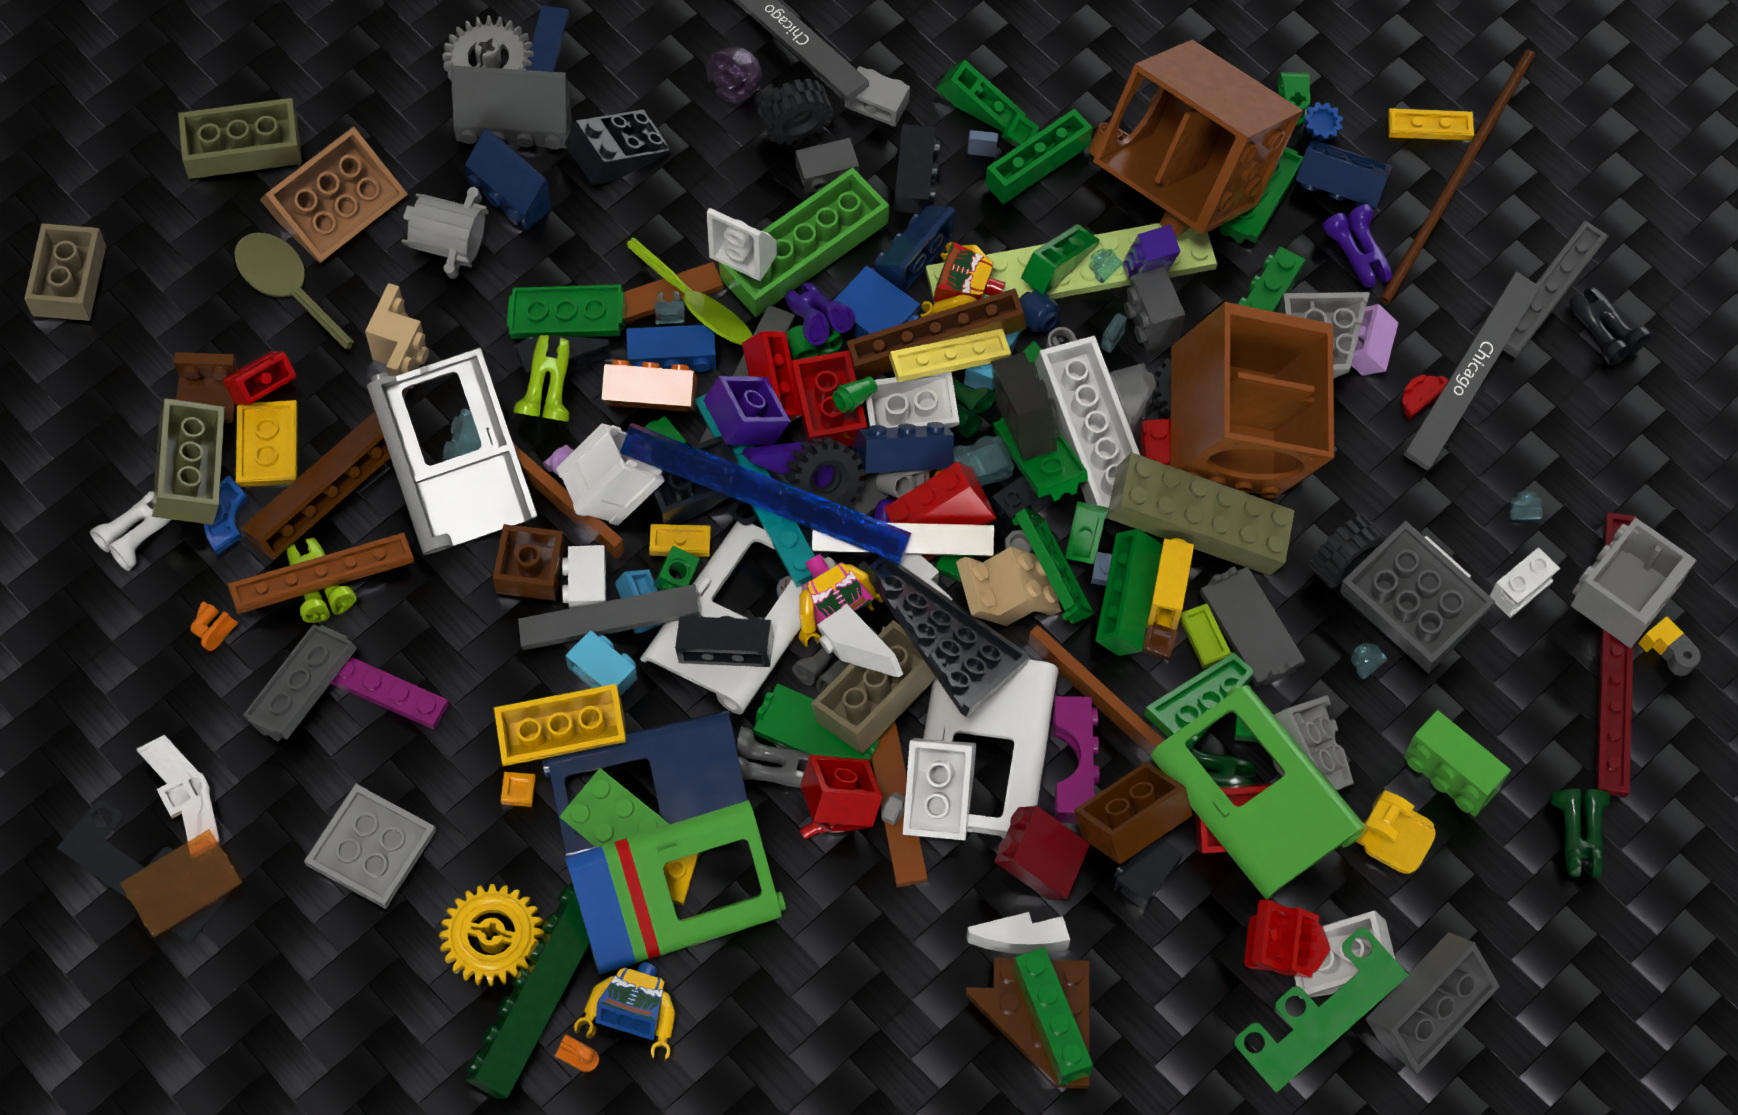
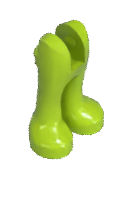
(557, 367)
(339, 597)

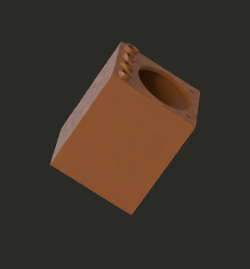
(1204, 139)
(1253, 399)

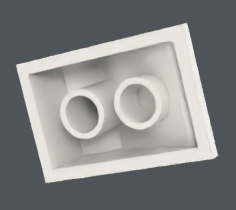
(739, 245)
(913, 402)
(938, 788)
(1337, 967)

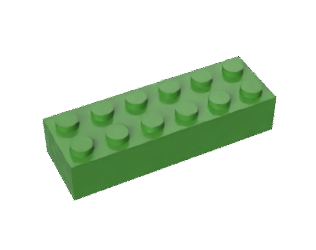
(812, 239)

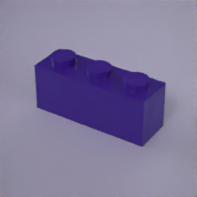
(1152, 251)

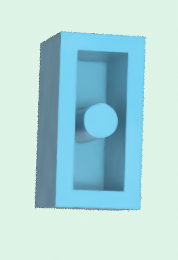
(600, 664)

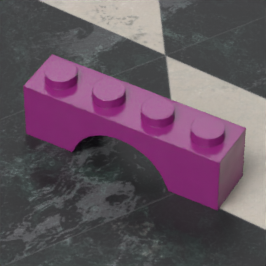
(1074, 725)

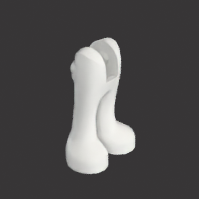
(124, 548)

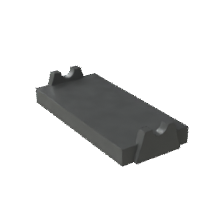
(1252, 625)
(299, 682)

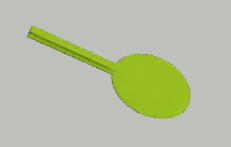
(703, 307)

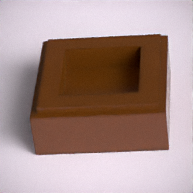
(1160, 641)

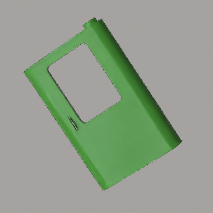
(1282, 826)

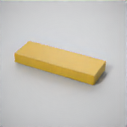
(1430, 124)

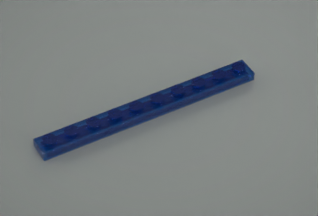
(765, 493)

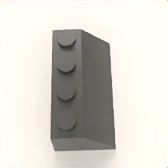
(1433, 1001)

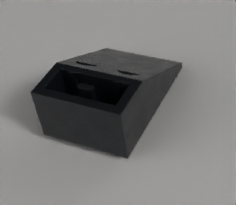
(615, 145)

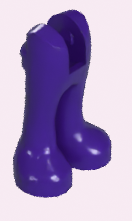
(1359, 221)
(815, 323)

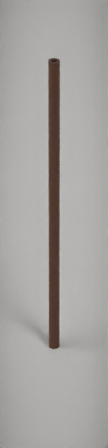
(1456, 177)

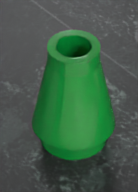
(853, 394)

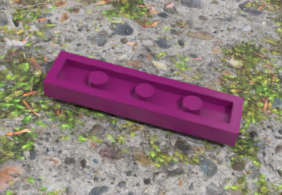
(391, 692)

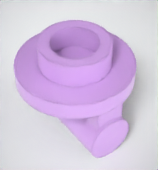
(557, 458)

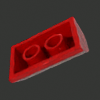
(946, 498)

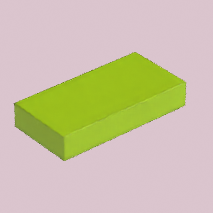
(1204, 635)

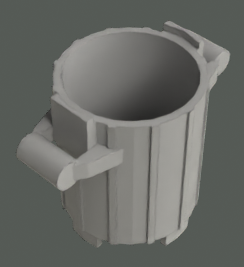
(447, 228)

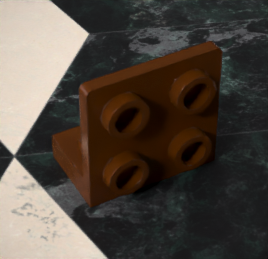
(202, 379)

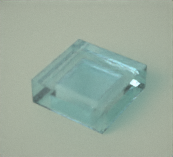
(1113, 332)

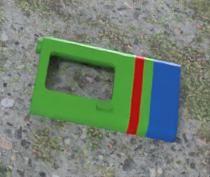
(629, 900)

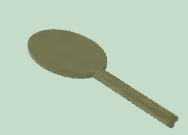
(278, 272)

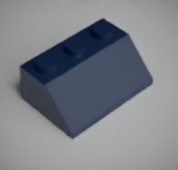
(1343, 174)
(508, 181)
(917, 246)
(904, 447)

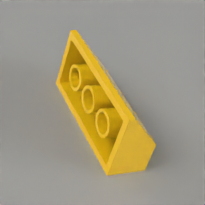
(560, 724)

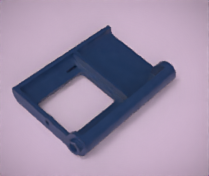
(690, 763)

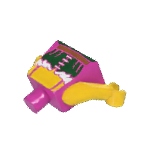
(830, 592)

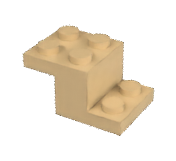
(395, 336)
(1007, 587)

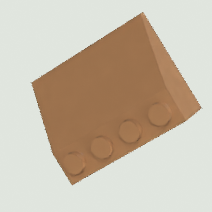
(334, 195)

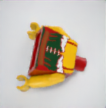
(962, 279)

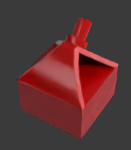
(839, 794)

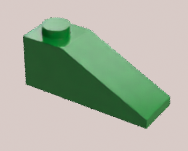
(977, 96)
(1058, 258)

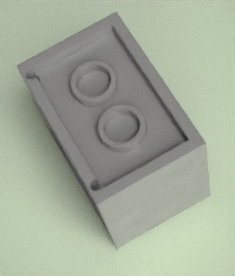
(1631, 581)

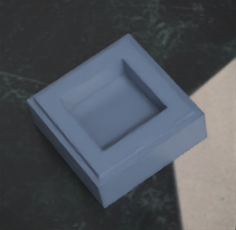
(982, 143)

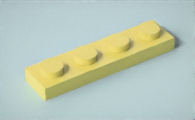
(949, 355)

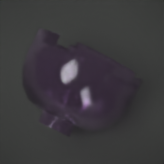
(734, 73)

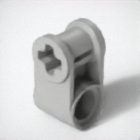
(900, 483)

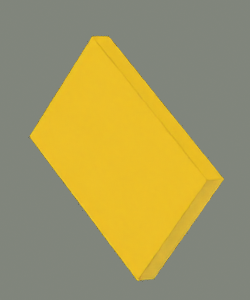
(266, 443)

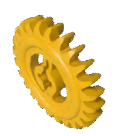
(462, 926)

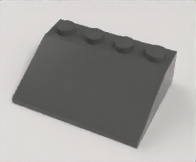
(513, 104)
(1416, 596)

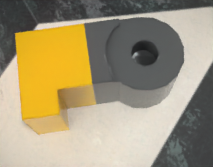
(1673, 646)

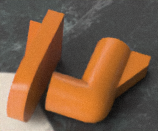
(219, 630)
(577, 1054)

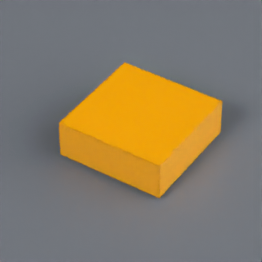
(518, 789)

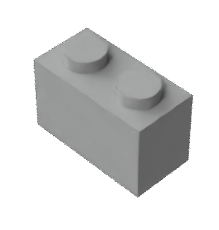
(883, 99)

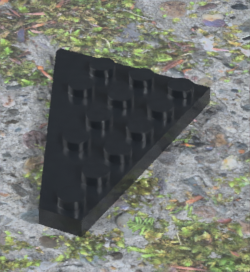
(957, 647)

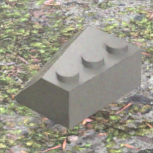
(1341, 310)
(1315, 735)

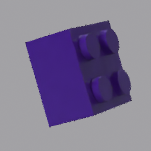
(746, 410)

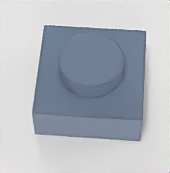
(1101, 568)

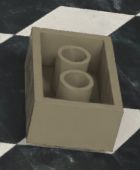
(65, 272)

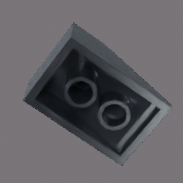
(682, 499)

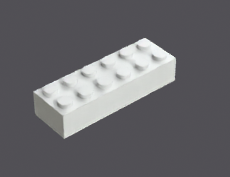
(1088, 413)

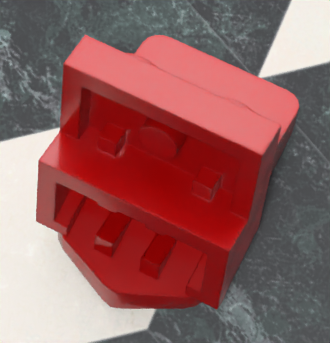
(1285, 940)

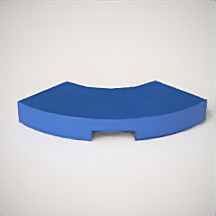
(224, 529)

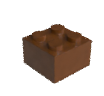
(529, 562)

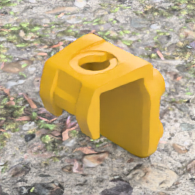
(1397, 833)

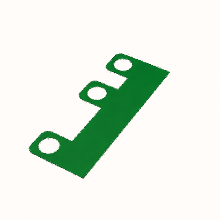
(1324, 1024)

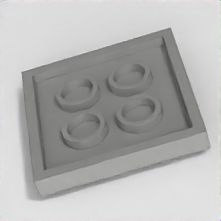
(370, 846)

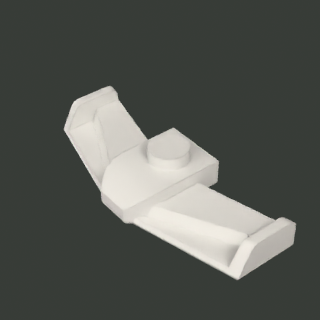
(185, 788)

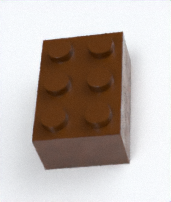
(1133, 812)

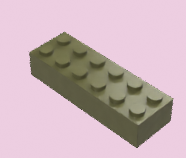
(1201, 513)

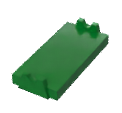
(1253, 222)
(566, 311)
(1047, 473)
(1054, 565)
(791, 723)

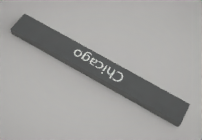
(807, 46)
(1471, 371)

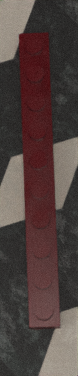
(1614, 698)

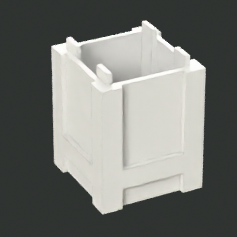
(604, 480)

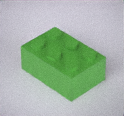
(1456, 763)
(608, 812)

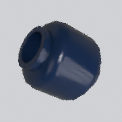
(1039, 311)

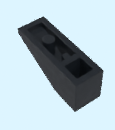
(582, 352)

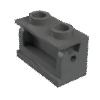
(824, 163)

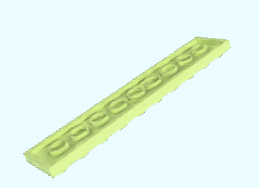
(1009, 265)

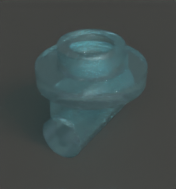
(1104, 264)
(1526, 506)
(1367, 659)

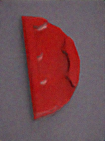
(1421, 393)

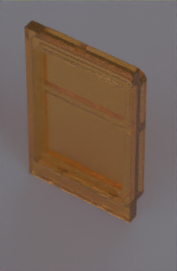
(181, 883)

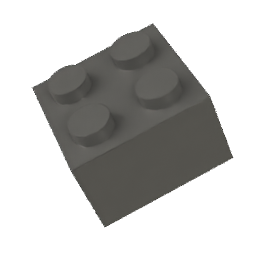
(1154, 309)

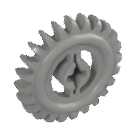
(488, 43)

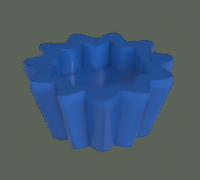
(1322, 121)

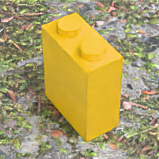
(1170, 583)

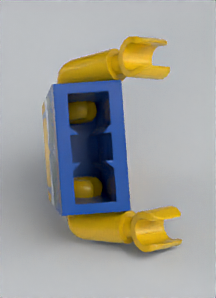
(632, 1004)

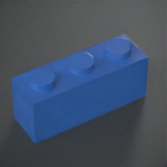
(673, 345)

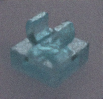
(669, 311)

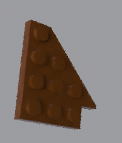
(1010, 1014)

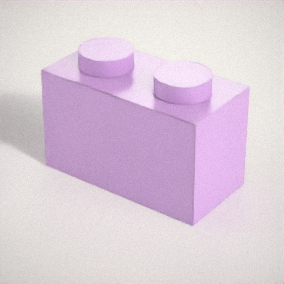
(1374, 341)

